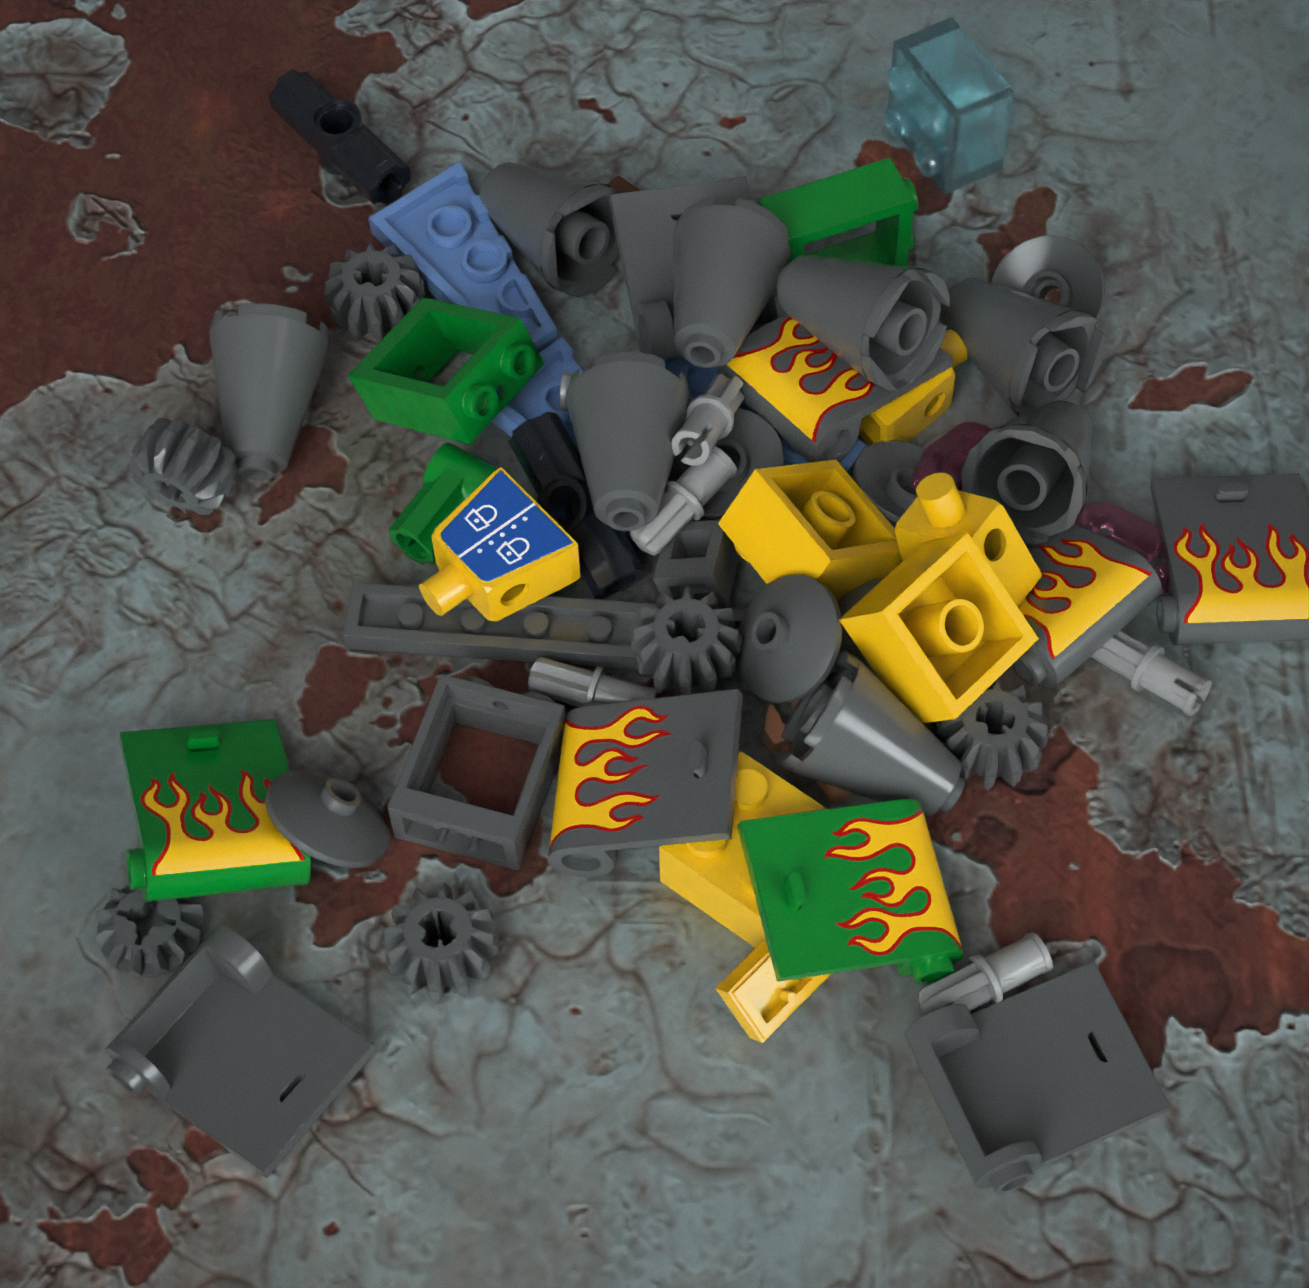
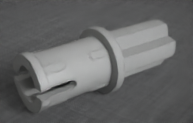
(708, 419)
(684, 501)
(1154, 672)
(579, 685)
(989, 976)

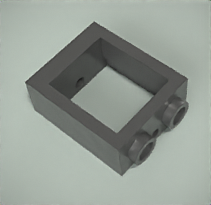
(463, 826)

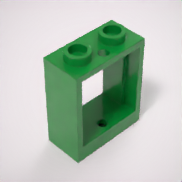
(848, 202)
(398, 369)

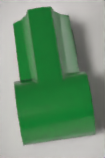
(446, 484)

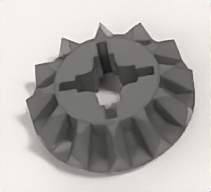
(163, 947)

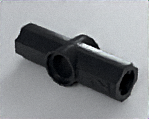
(339, 137)
(557, 475)

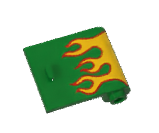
(205, 811)
(860, 888)

